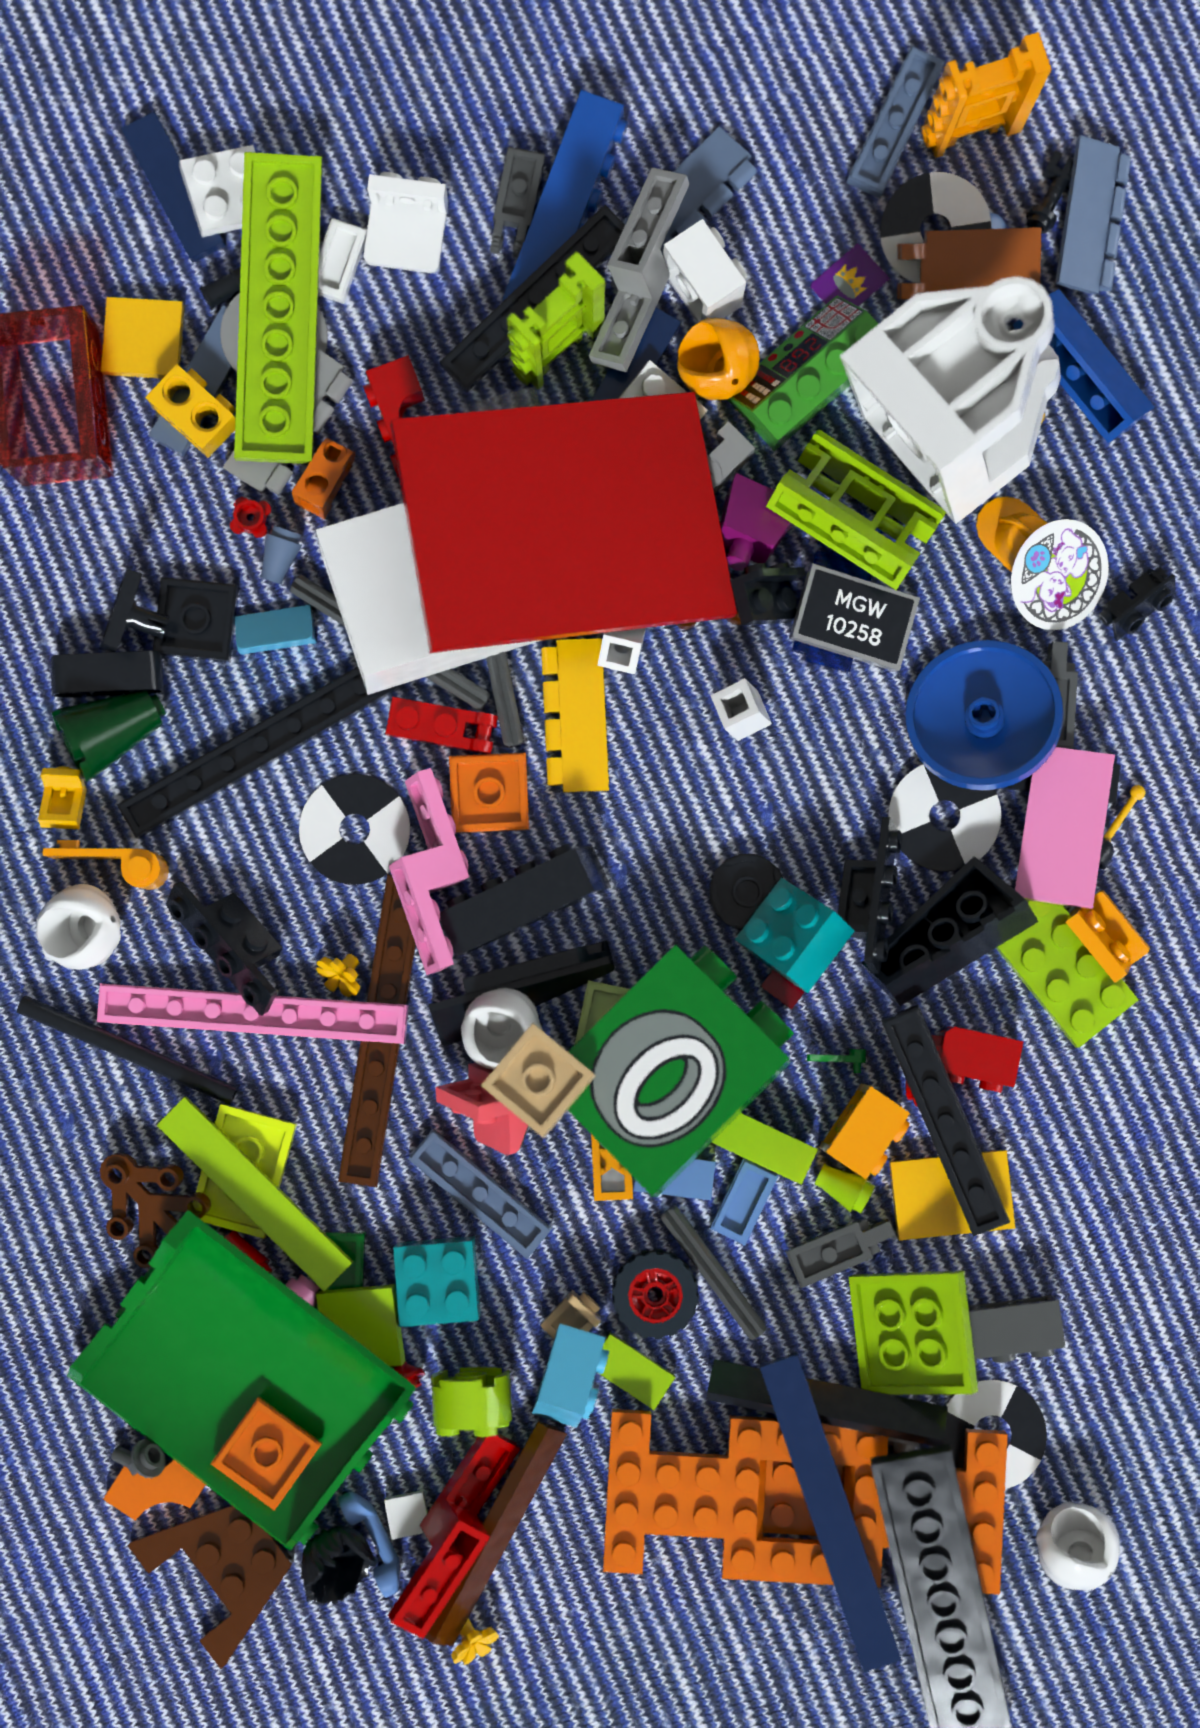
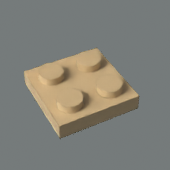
(538, 1080)

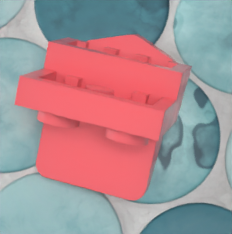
(492, 1120)

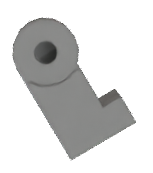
(729, 455)

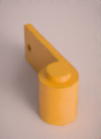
(138, 866)

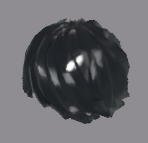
(335, 1564)

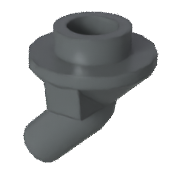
(145, 1458)

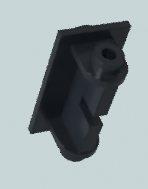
(1152, 593)

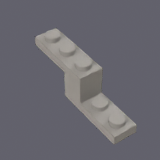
(639, 269)

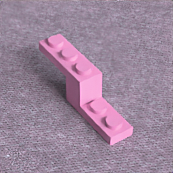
(429, 871)

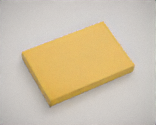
(927, 1203)

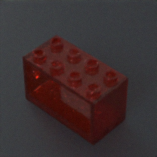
(95, 454)

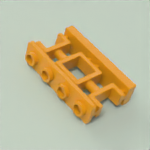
(986, 95)

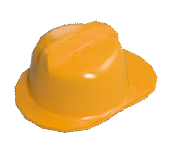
(1005, 526)

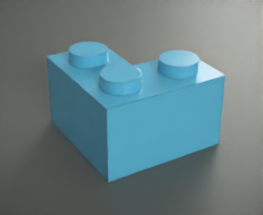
(567, 1382)

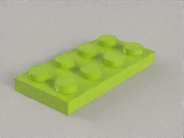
(1065, 975)

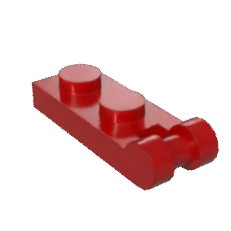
(440, 725)

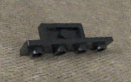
(866, 895)
(231, 940)

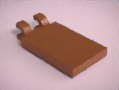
(971, 258)

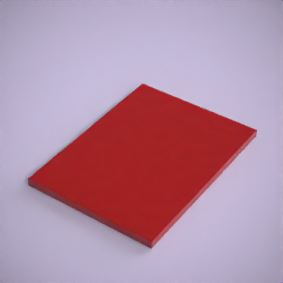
(561, 520)

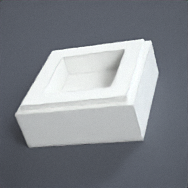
(406, 1513)

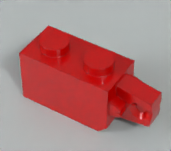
(979, 1057)

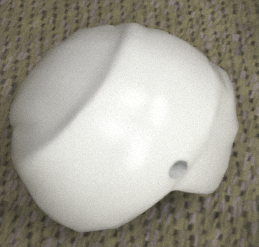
(78, 927)
(495, 1024)
(1078, 1546)

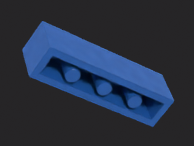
(1093, 374)

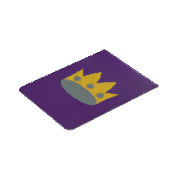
(851, 278)

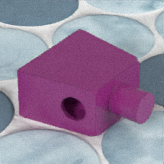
(748, 526)

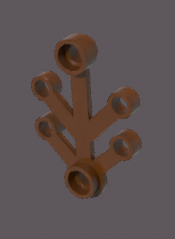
(152, 1207)

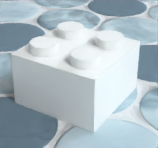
(704, 273)

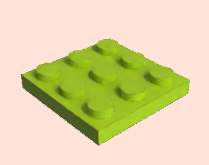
(913, 1333)

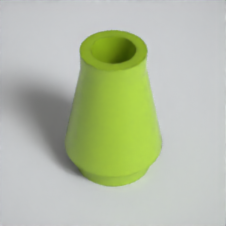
(845, 1187)

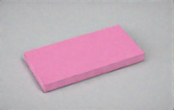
(1065, 828)

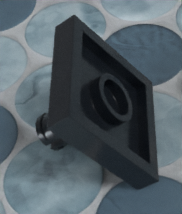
(127, 614)

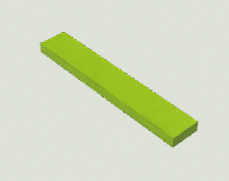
(255, 1193)

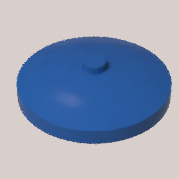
(984, 715)

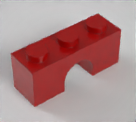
(394, 390)

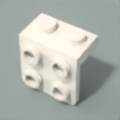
(405, 222)

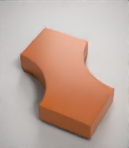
(136, 1494)

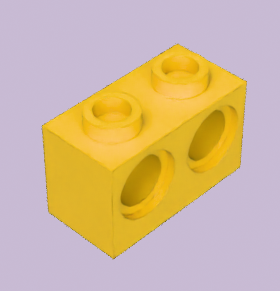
(188, 415)

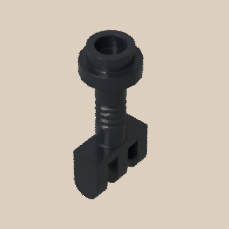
(1043, 214)

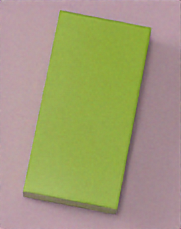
(635, 1372)

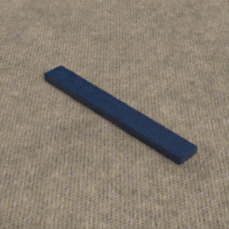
(830, 1512)

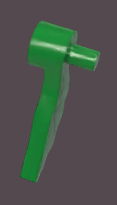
(855, 1056)

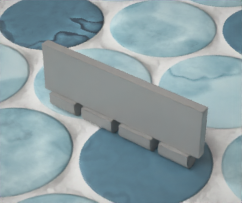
(329, 383)

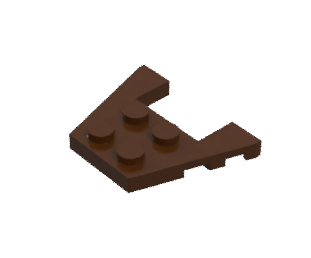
(236, 1561)

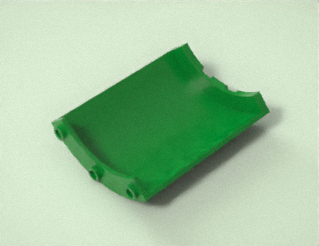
(211, 1338)

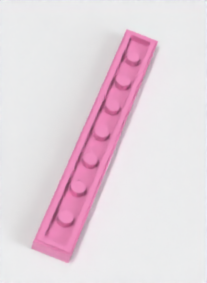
(231, 1013)

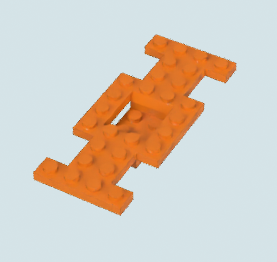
(759, 1493)

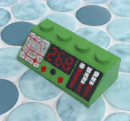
(802, 373)

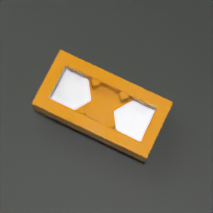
(610, 1178)

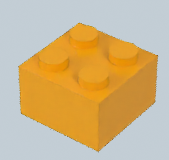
(866, 1131)

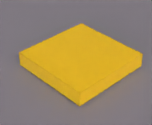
(142, 337)

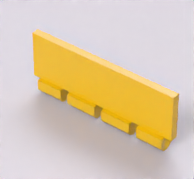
(582, 716)

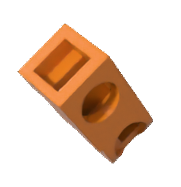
(323, 478)

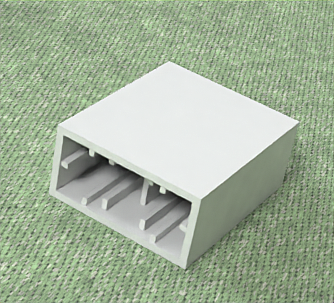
(381, 603)

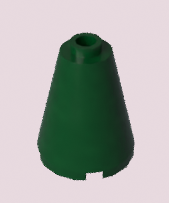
(107, 729)

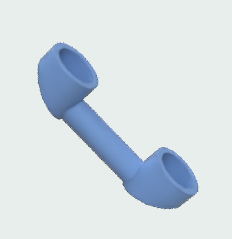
(358, 1509)

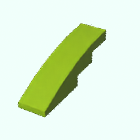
(767, 1147)

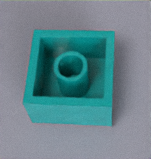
(794, 935)
(437, 1281)

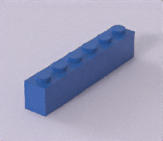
(572, 182)

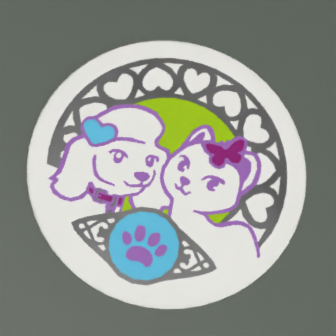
(1059, 574)

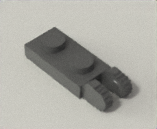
(517, 196)

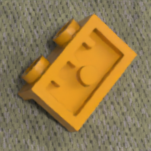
(1108, 936)

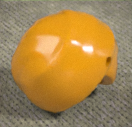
(718, 358)

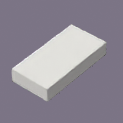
(339, 259)

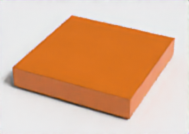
(489, 792)
(266, 1453)

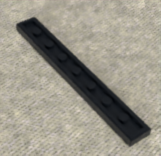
(248, 752)

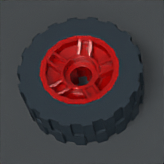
(664, 1314)

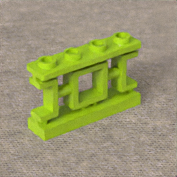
(557, 321)
(843, 527)

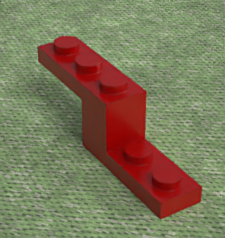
(453, 1533)

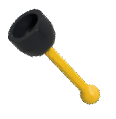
(1137, 792)

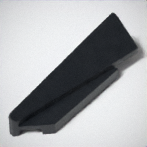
(537, 978)

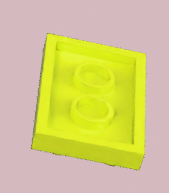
(263, 1141)

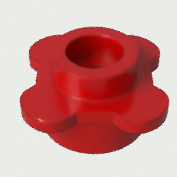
(245, 507)

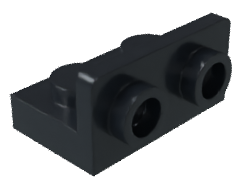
(766, 594)

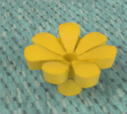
(340, 974)
(473, 1642)

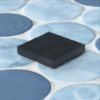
(199, 619)

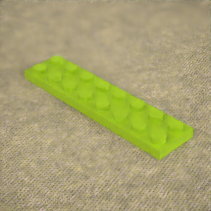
(278, 308)

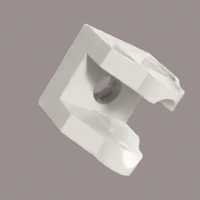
(958, 387)

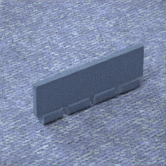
(708, 170)
(1089, 208)

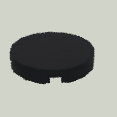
(741, 887)

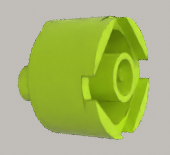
(471, 1401)

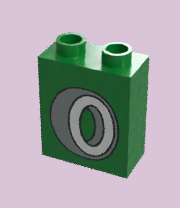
(675, 1066)

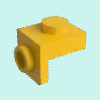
(62, 798)

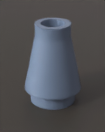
(279, 553)

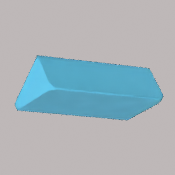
(275, 629)

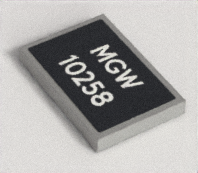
(854, 617)

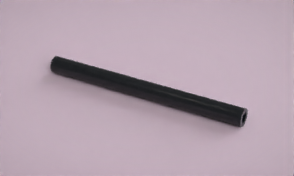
(127, 1049)

